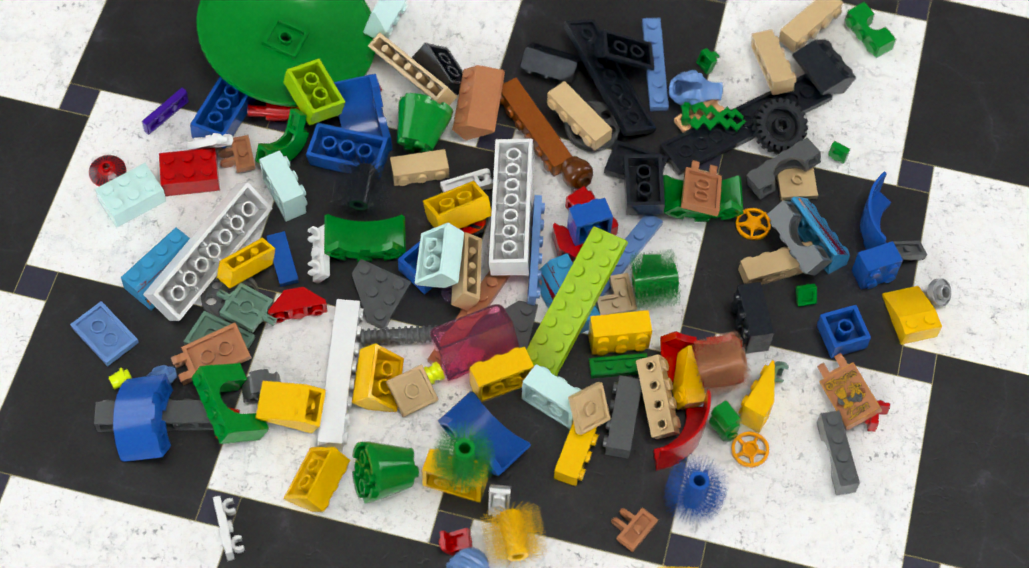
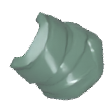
(779, 367)

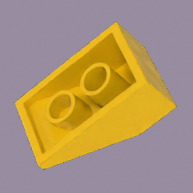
(912, 315)

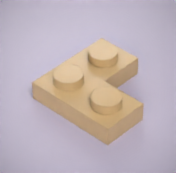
(621, 299)

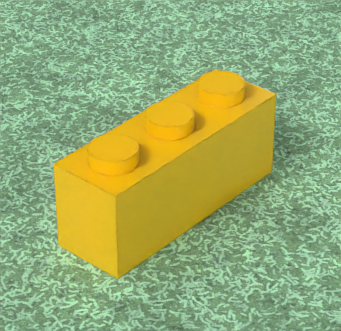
(245, 262)
(574, 455)

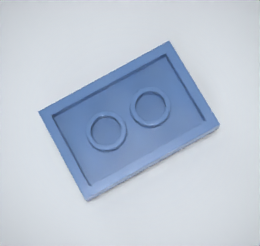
(104, 333)

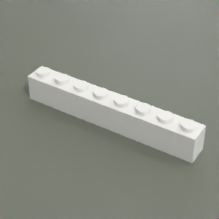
(340, 373)

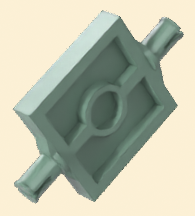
(246, 307)

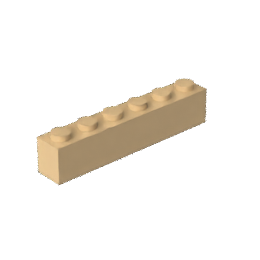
(411, 70)

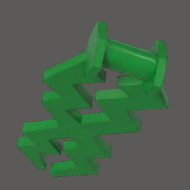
(718, 116)

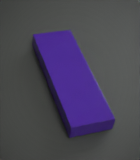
(165, 111)

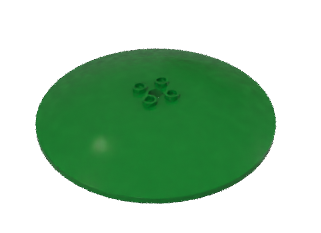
(247, 47)

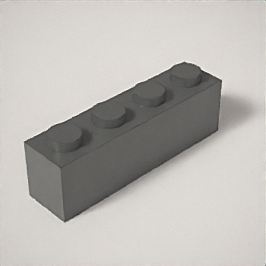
(623, 418)

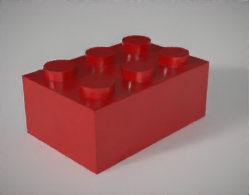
(189, 171)

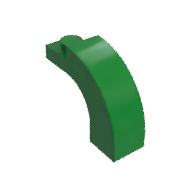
(291, 141)

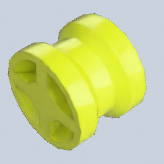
(434, 372)

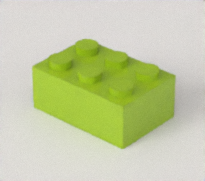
(314, 91)

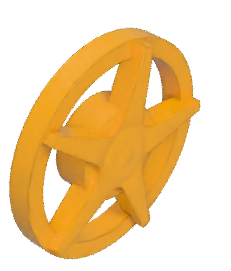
(753, 224)
(750, 449)

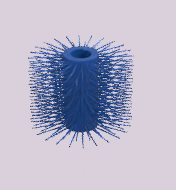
(696, 490)

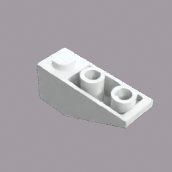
(498, 496)

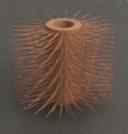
(722, 364)

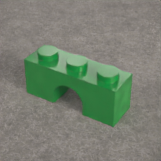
(876, 41)

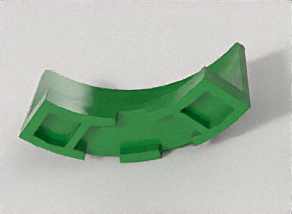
(730, 200)
(364, 238)

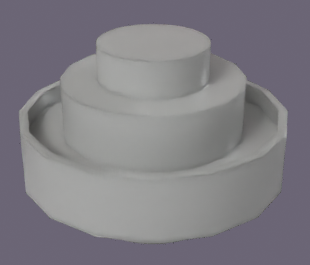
(939, 292)

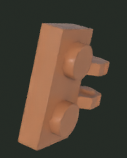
(242, 155)
(636, 530)

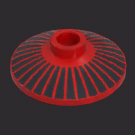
(100, 175)

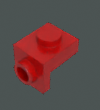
(873, 422)
(455, 541)

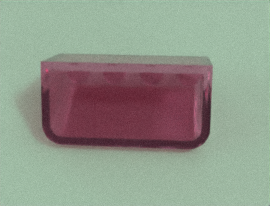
(473, 339)

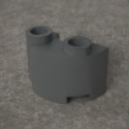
(252, 385)

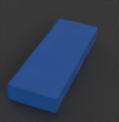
(283, 259)

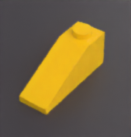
(686, 384)

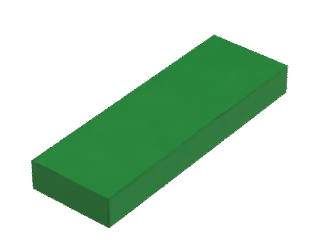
(614, 365)

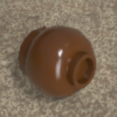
(576, 172)

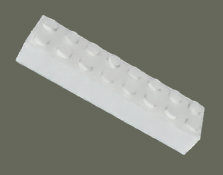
(511, 207)
(199, 258)

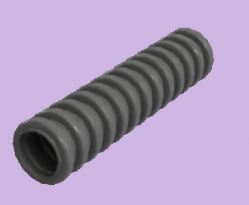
(396, 335)

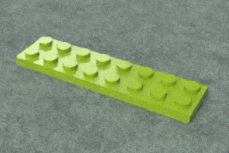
(575, 299)

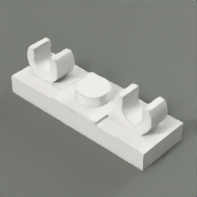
(320, 261)
(226, 527)

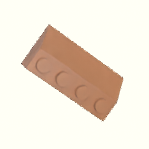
(478, 101)

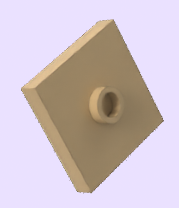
(797, 183)
(412, 390)
(589, 408)

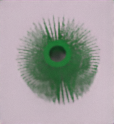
(658, 278)
(463, 457)

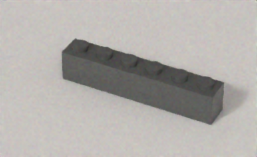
(179, 415)

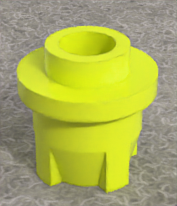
(119, 377)

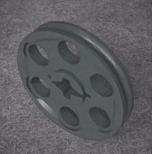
(599, 108)
(211, 292)

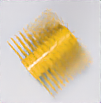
(513, 534)

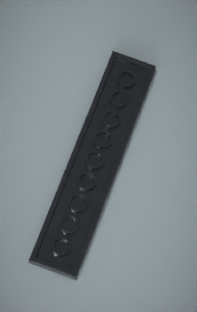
(705, 145)

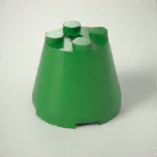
(421, 122)
(382, 470)

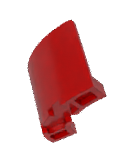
(676, 341)
(688, 439)

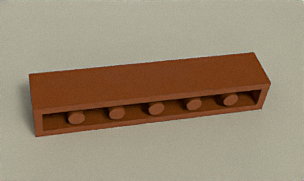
(534, 126)

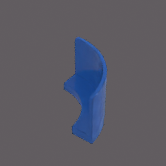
(363, 106)
(872, 213)
(138, 418)
(507, 444)

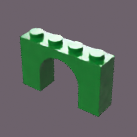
(227, 424)

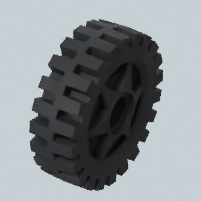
(788, 116)

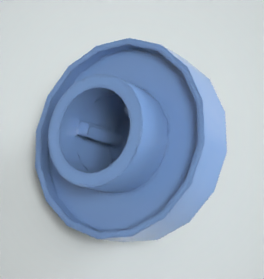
(164, 369)

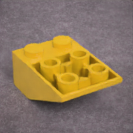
(758, 404)
(291, 405)

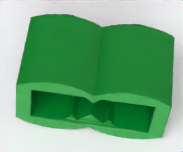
(725, 421)

